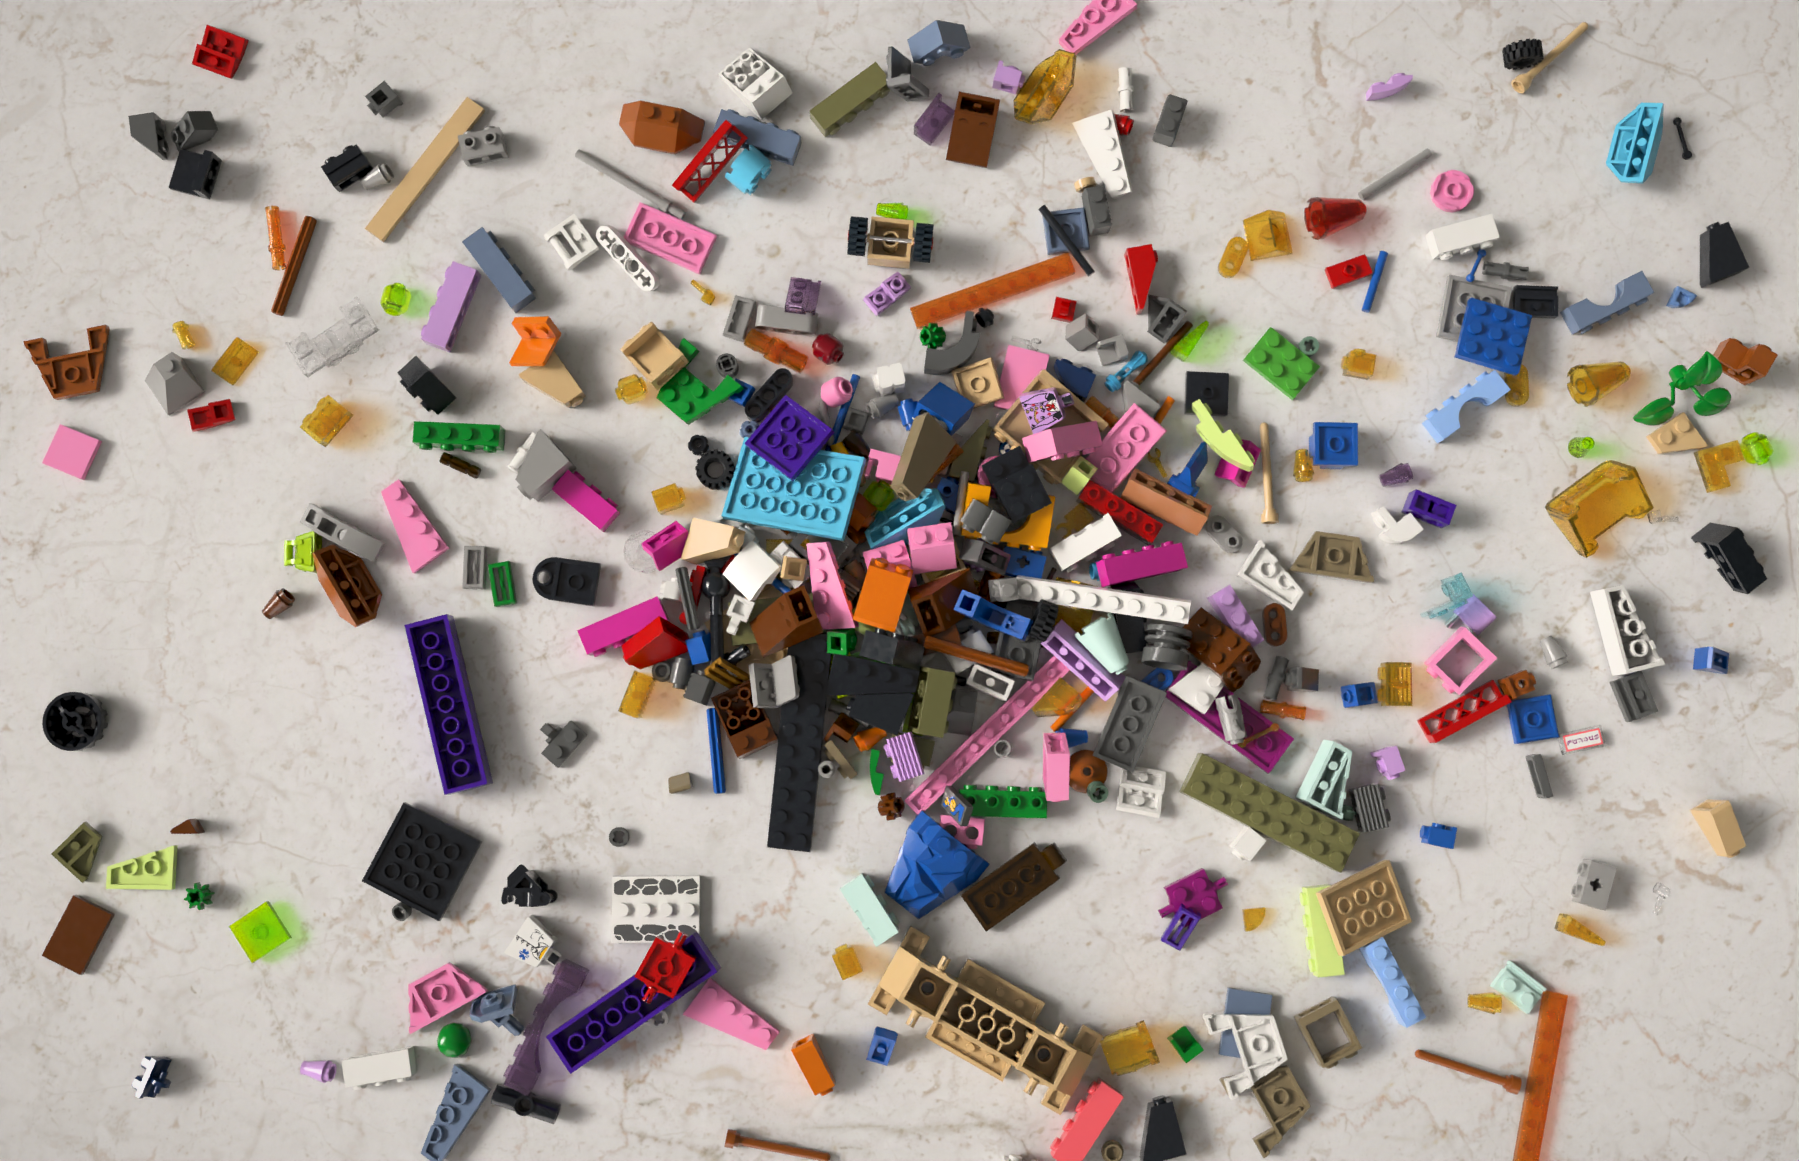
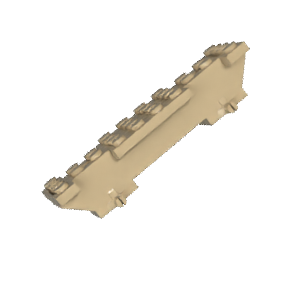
(985, 1021)

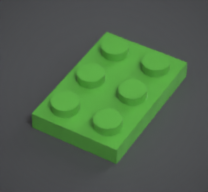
(1281, 363)

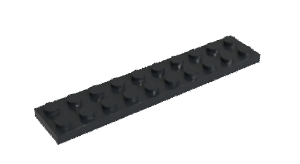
(800, 749)

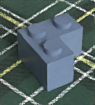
(938, 40)

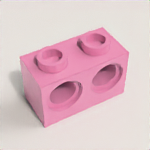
(960, 834)

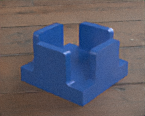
(1334, 445)

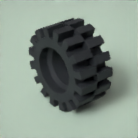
(1522, 54)
(706, 460)
(1043, 620)

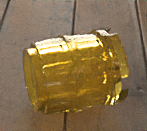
(1129, 1049)

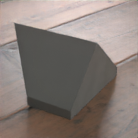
(1163, 317)

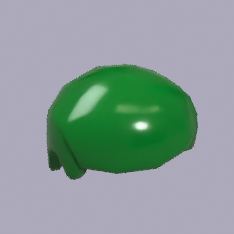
(454, 1040)

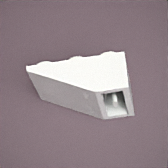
(756, 83)

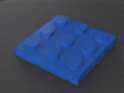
(1493, 336)

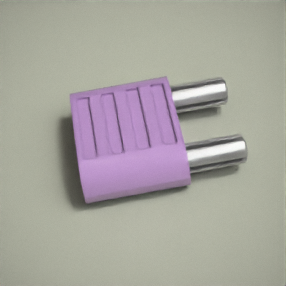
(1473, 615)

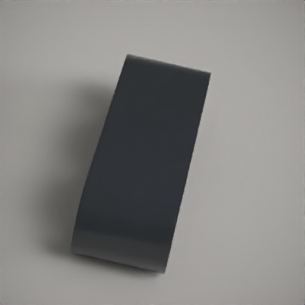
(770, 385)

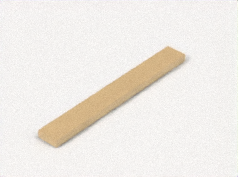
(424, 170)

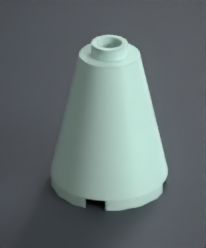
(1105, 643)

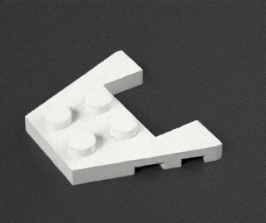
(1257, 1045)

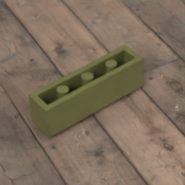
(850, 100)

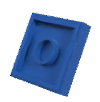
(1532, 719)

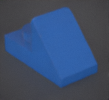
(882, 1045)

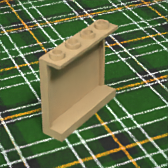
(1015, 426)

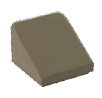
(680, 783)

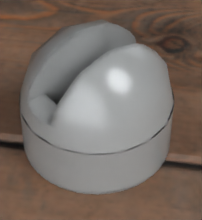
(999, 745)

